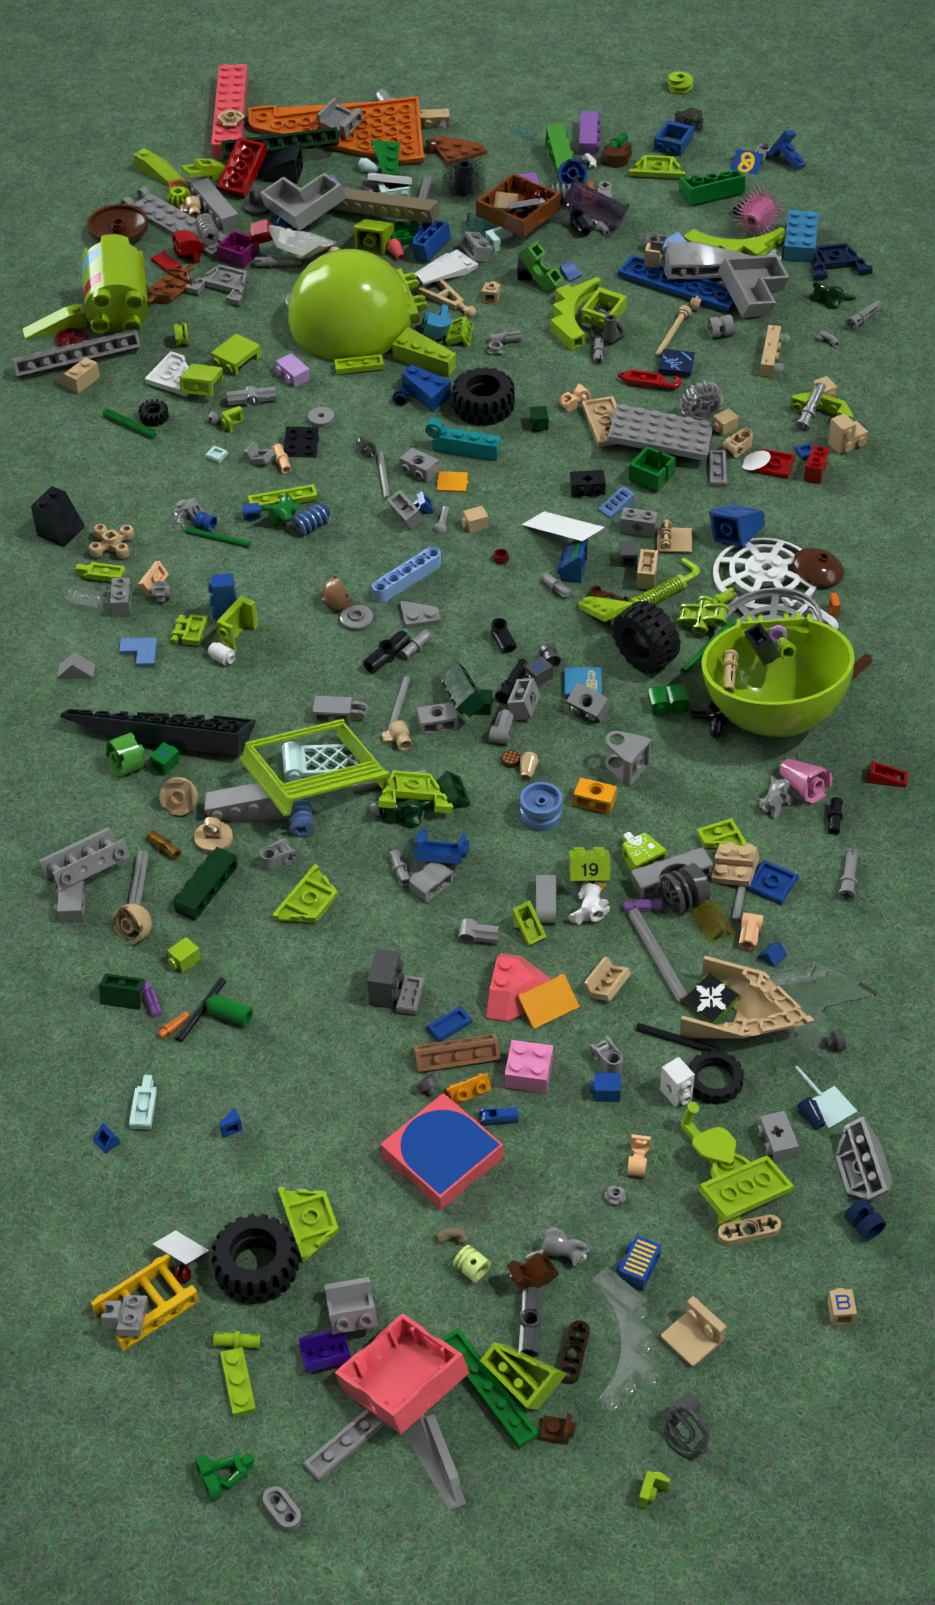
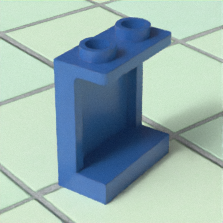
(440, 851)

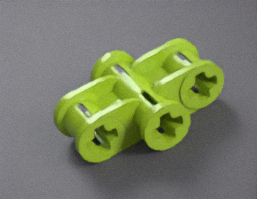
(703, 615)

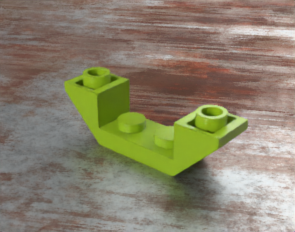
(826, 403)

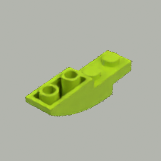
(204, 168)

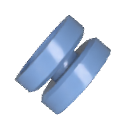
(541, 806)

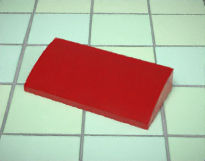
(242, 167)

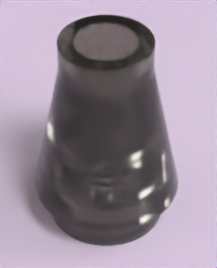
(366, 448)

